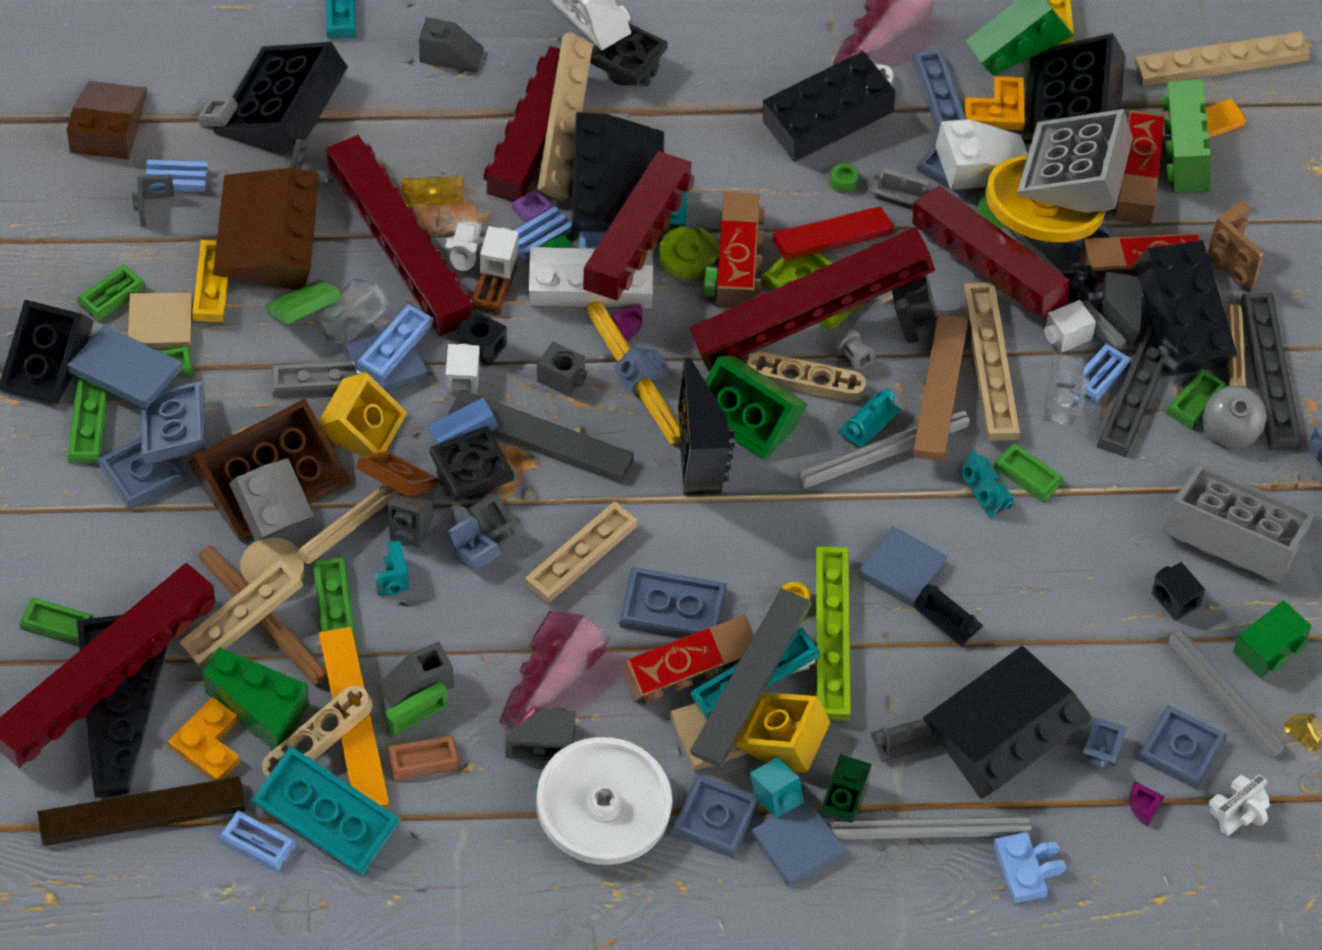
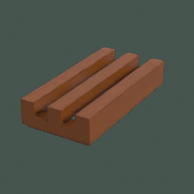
(487, 304)

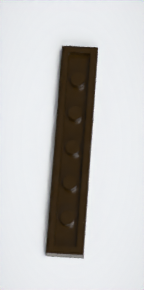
(141, 811)

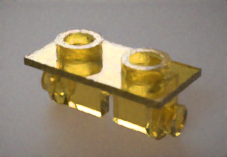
(433, 190)

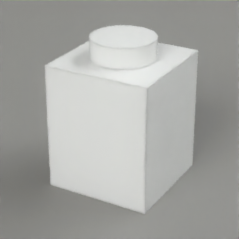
(499, 252)
(1069, 326)
(462, 368)

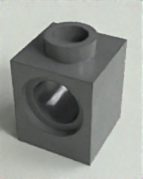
(554, 361)

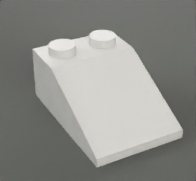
(973, 150)

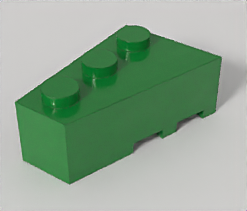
(1018, 34)
(258, 695)

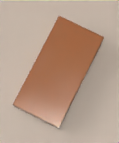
(423, 757)

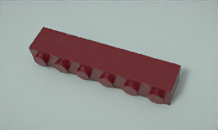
(525, 136)
(638, 226)
(990, 252)

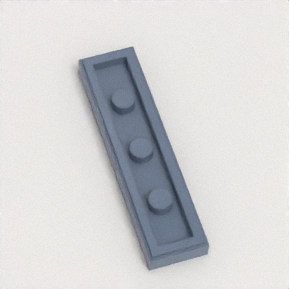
(938, 87)

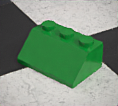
(754, 404)

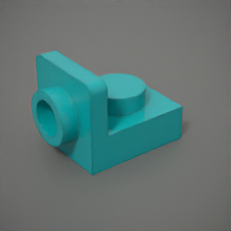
(395, 577)

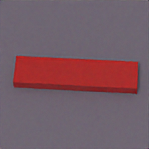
(832, 233)

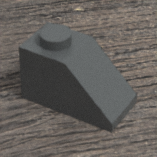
(448, 46)
(1121, 303)
(542, 735)

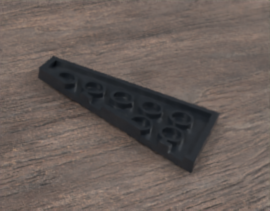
(119, 721)

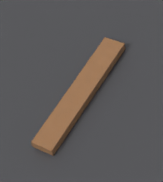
(940, 388)

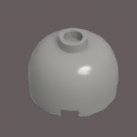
(1234, 417)

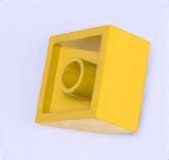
(362, 416)
(785, 729)

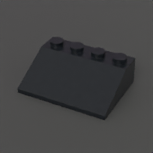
(1074, 81)
(284, 95)
(607, 166)
(703, 434)
(1006, 720)

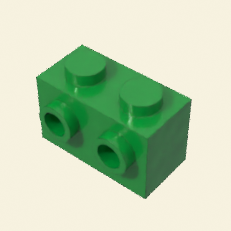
(1272, 639)

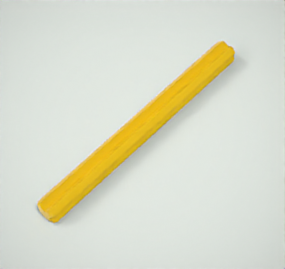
(645, 388)

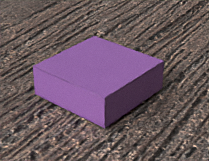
(531, 205)

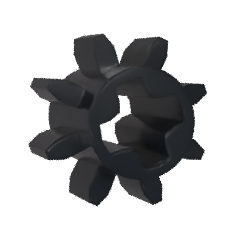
(1082, 281)

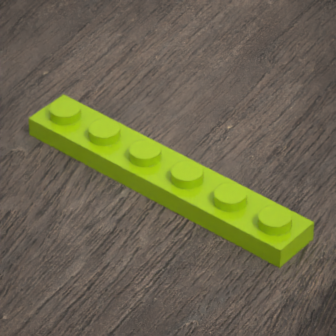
(833, 631)

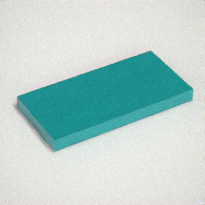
(326, 810)

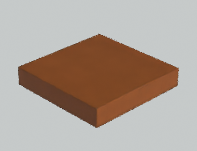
(397, 473)

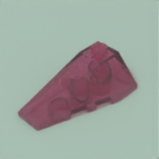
(882, 24)
(562, 653)

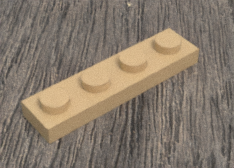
(581, 552)
(241, 613)

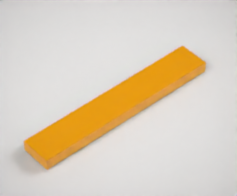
(359, 743)

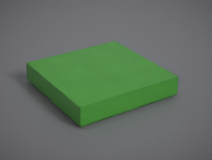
(303, 301)

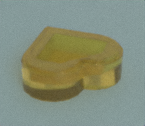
(1305, 729)

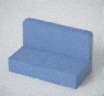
(465, 420)

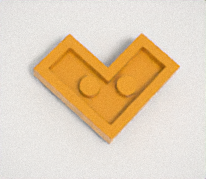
(1005, 108)
(199, 741)

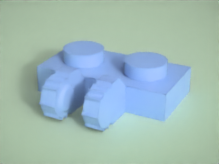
(1021, 866)

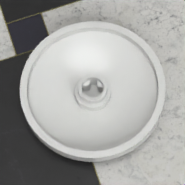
(604, 800)

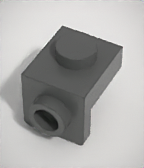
(493, 518)

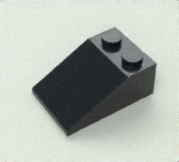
(42, 349)

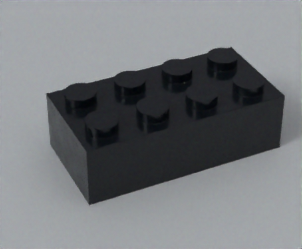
(828, 106)
(1185, 307)

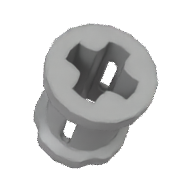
(855, 350)

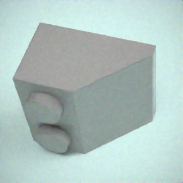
(271, 499)

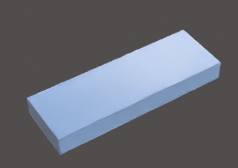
(395, 342)

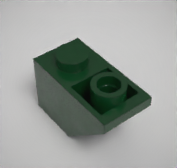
(846, 788)

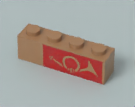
(1140, 178)
(739, 249)
(1120, 253)
(687, 659)

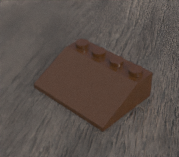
(267, 227)
(287, 434)

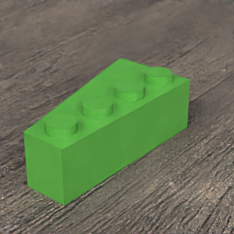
(1188, 136)

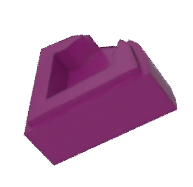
(629, 321)
(1144, 802)

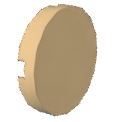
(267, 552)

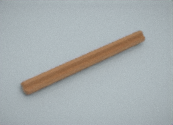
(271, 623)

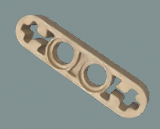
(807, 371)
(313, 727)

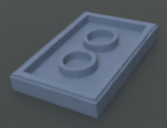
(124, 367)
(174, 424)
(671, 603)

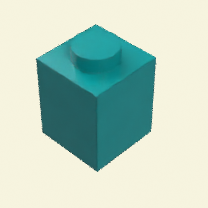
(777, 787)

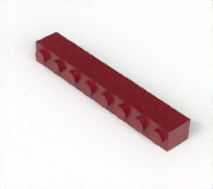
(399, 234)
(813, 297)
(104, 664)

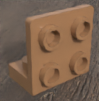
(1234, 250)

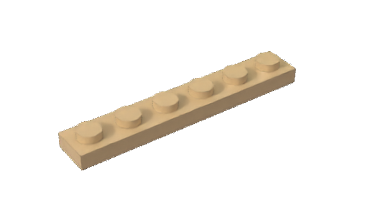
(1222, 58)
(566, 101)
(991, 362)

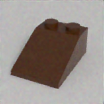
(105, 119)

